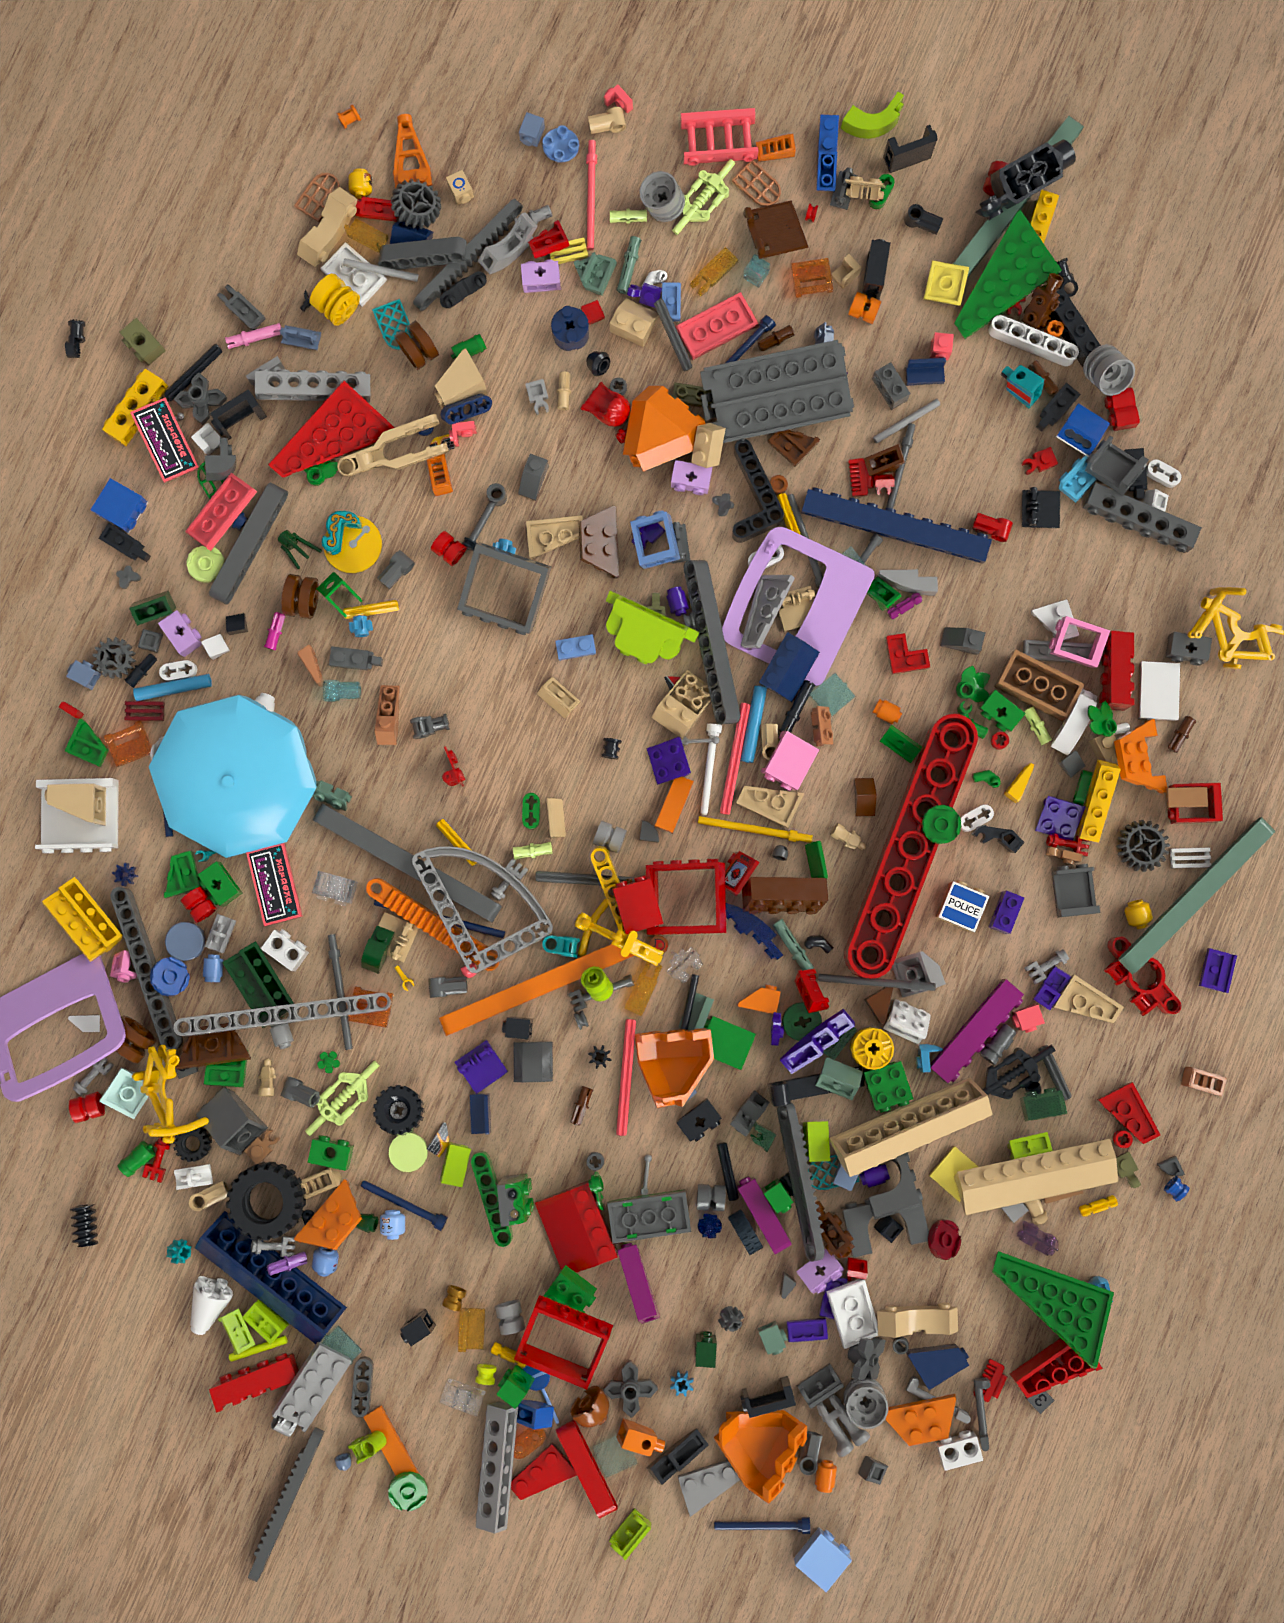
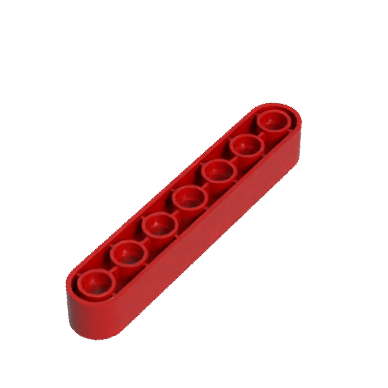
(895, 860)

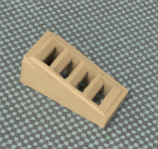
(332, 1177)

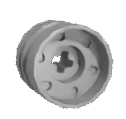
(662, 196)
(1109, 369)
(868, 1413)

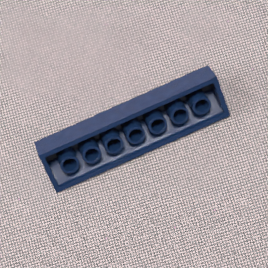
(287, 1293)

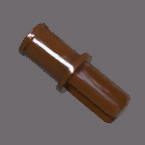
(776, 338)
(1049, 386)
(1181, 734)
(581, 1105)

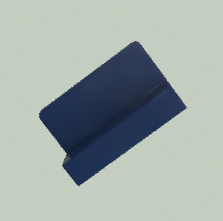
(403, 233)
(925, 371)
(480, 1113)

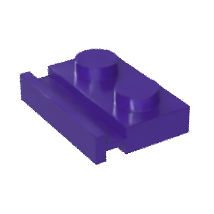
(1217, 970)

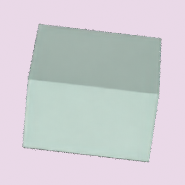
(125, 1094)

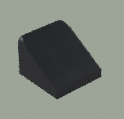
(236, 624)
(888, 1228)

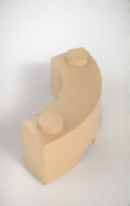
(321, 240)
(905, 1320)

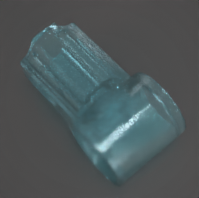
(336, 690)

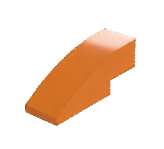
(674, 804)

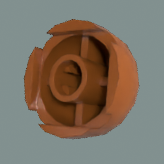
(591, 1409)

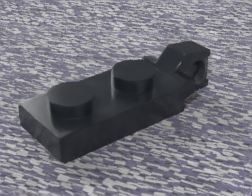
(1058, 406)
(1141, 482)
(123, 543)

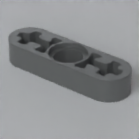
(355, 1392)

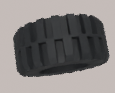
(240, 1205)

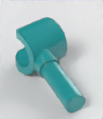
(206, 854)

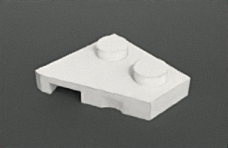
(1052, 613)

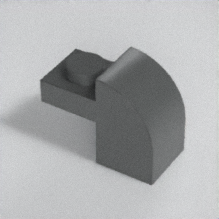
(220, 466)
(749, 1113)

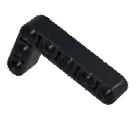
(759, 492)
(784, 1091)

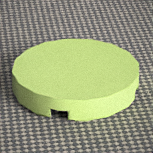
(205, 564)
(408, 1152)

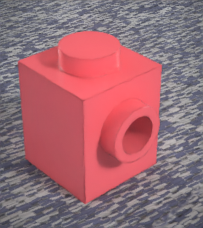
(941, 345)
(1028, 1018)

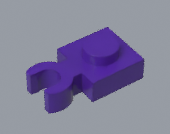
(650, 533)
(777, 1030)

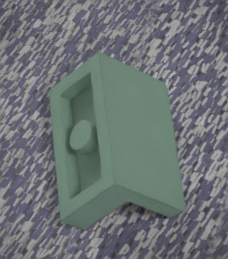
(699, 1012)
(839, 1078)

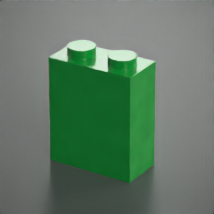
(729, 1042)

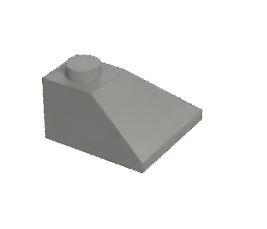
(917, 967)

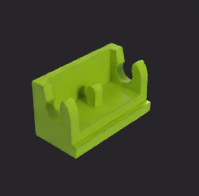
(817, 1141)
(1029, 1146)
(455, 1164)
(265, 1321)
(237, 1331)
(630, 1534)

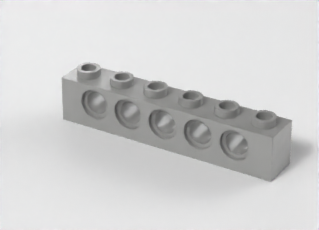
(303, 392)
(496, 1467)

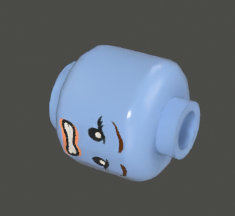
(392, 1224)

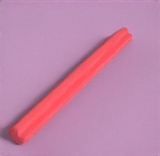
(735, 759)
(626, 1074)

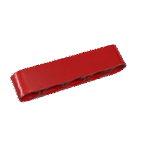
(586, 1469)

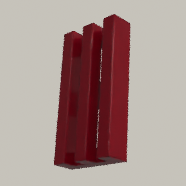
(128, 711)

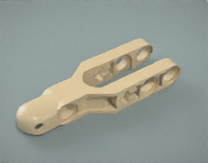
(374, 456)

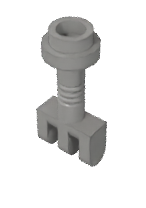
(498, 893)
(1060, 957)
(80, 1087)
(258, 1245)

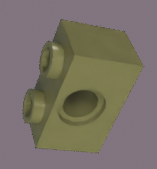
(136, 332)

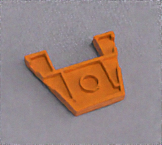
(1134, 759)

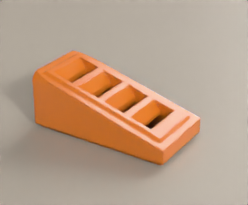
(780, 140)
(440, 486)

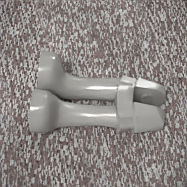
(844, 1445)

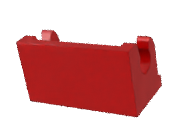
(810, 991)

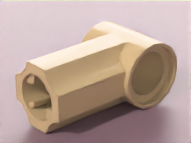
(612, 121)
(769, 738)
(210, 1195)

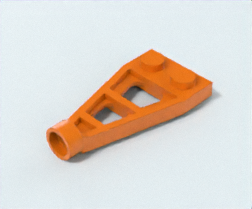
(405, 132)

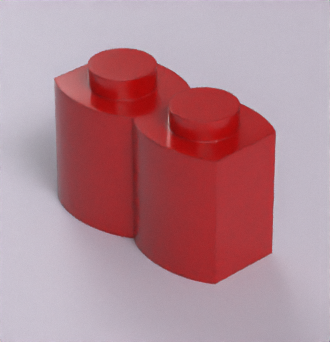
(1122, 410)

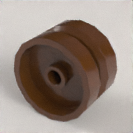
(418, 344)
(300, 596)
(135, 1041)

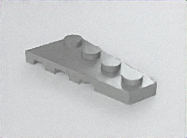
(765, 606)

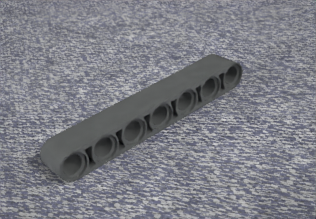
(248, 543)

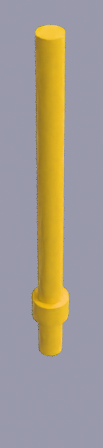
(791, 835)

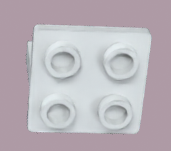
(907, 1021)

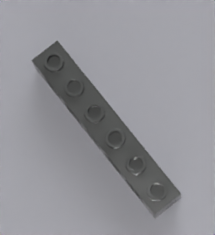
(1188, 531)

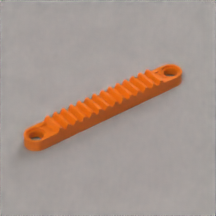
(423, 918)

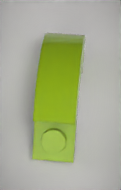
(873, 125)

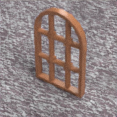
(750, 184)
(312, 198)

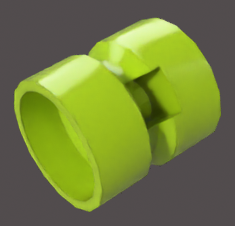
(597, 983)

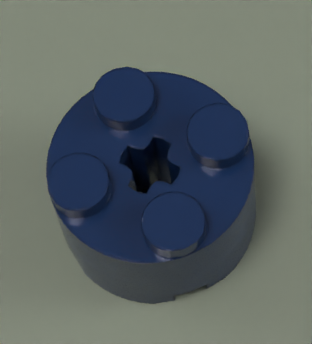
(570, 318)

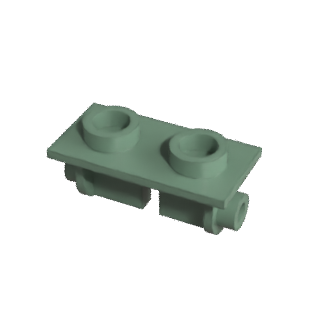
(337, 799)

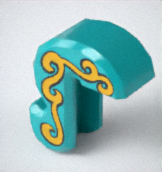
(335, 527)

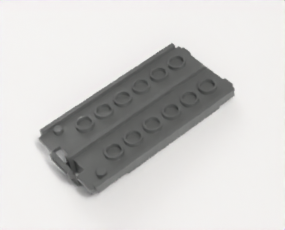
(778, 391)

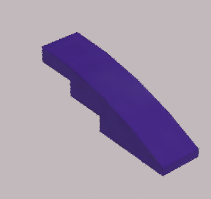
(816, 1041)

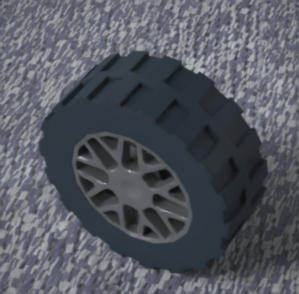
(745, 1232)

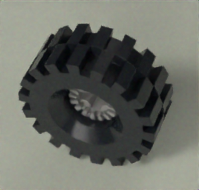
(386, 1107)

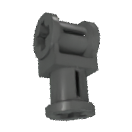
(428, 725)

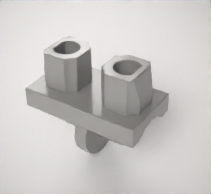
(220, 933)

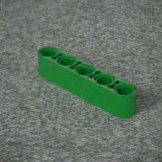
(490, 1208)

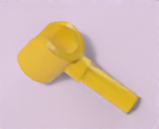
(404, 978)

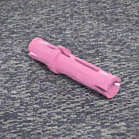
(253, 336)

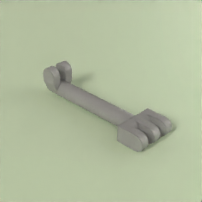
(912, 1387)

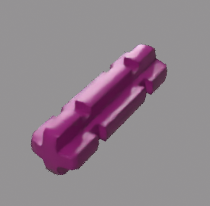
(904, 605)

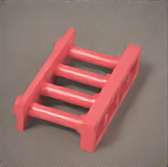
(724, 119)

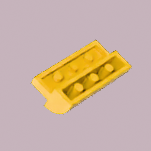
(82, 919)

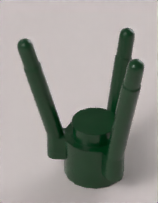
(289, 541)

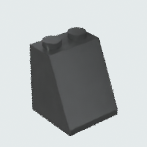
(231, 1121)

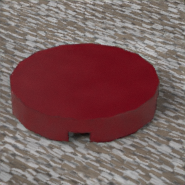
(944, 1239)

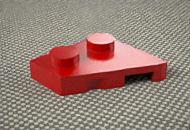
(549, 241)

